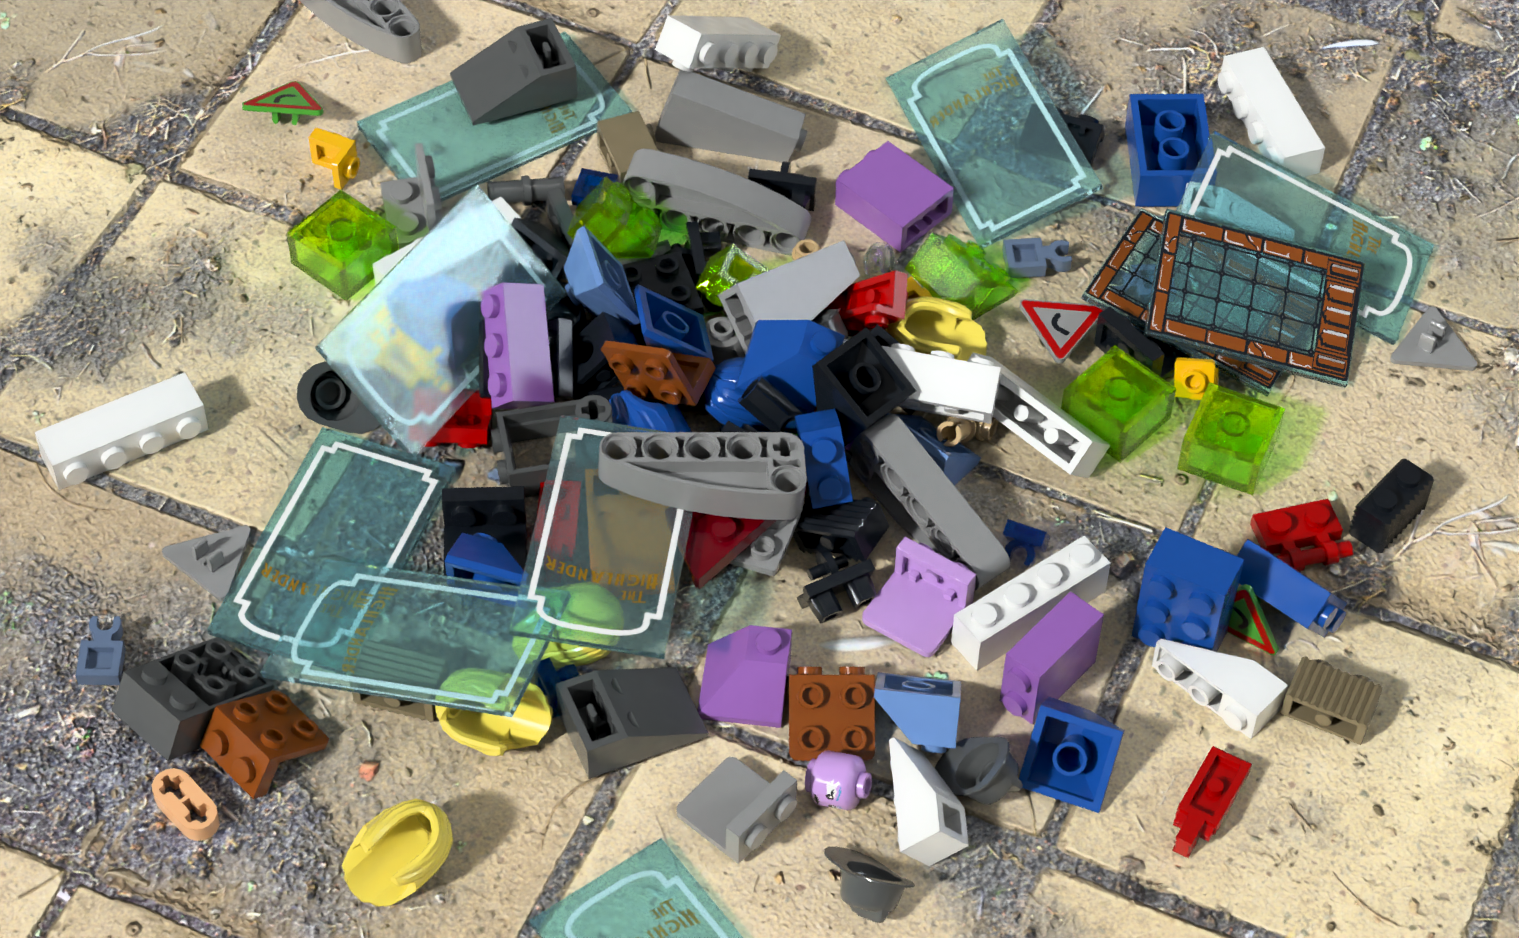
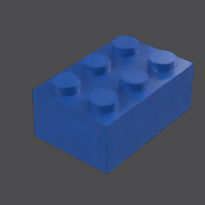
(1164, 145)
(1186, 592)

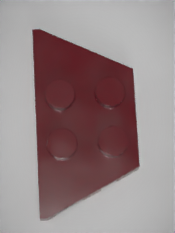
(717, 541)

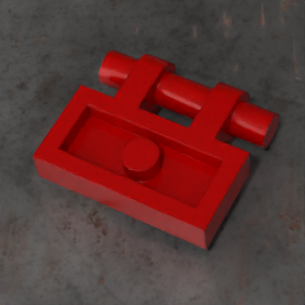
(1299, 527)

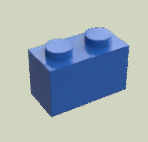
(824, 458)

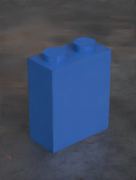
(1290, 590)

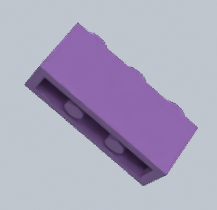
(517, 345)

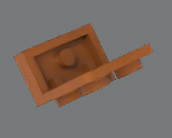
(658, 372)
(831, 713)
(256, 735)

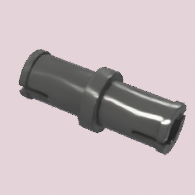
(524, 190)

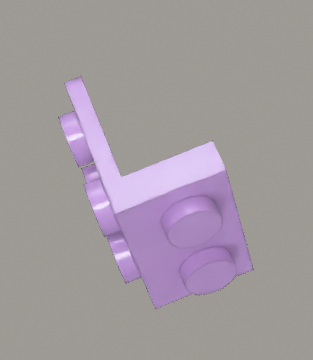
(920, 598)

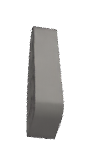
(374, 24)
(718, 199)
(709, 471)
(924, 498)

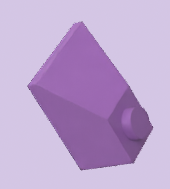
(747, 677)

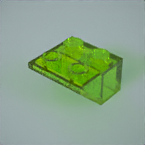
(617, 221)
(960, 274)

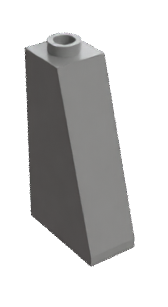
(728, 120)
(790, 291)

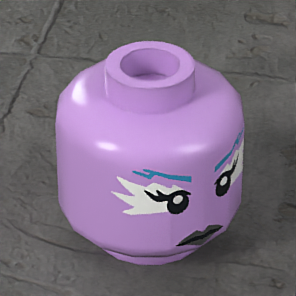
(837, 780)

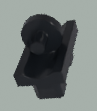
(793, 186)
(696, 249)
(821, 593)

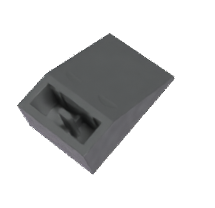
(517, 74)
(176, 694)
(627, 716)

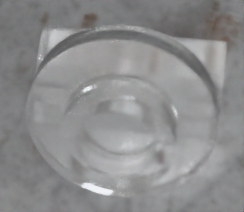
(880, 260)

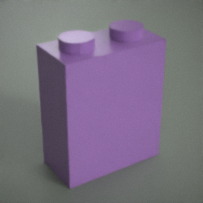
(893, 196)
(1051, 656)

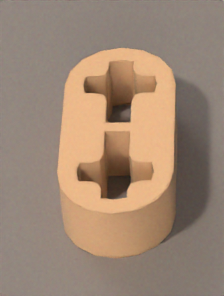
(192, 798)

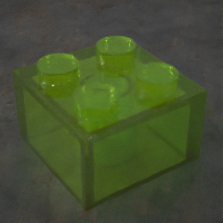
(341, 244)
(1119, 401)
(1230, 438)

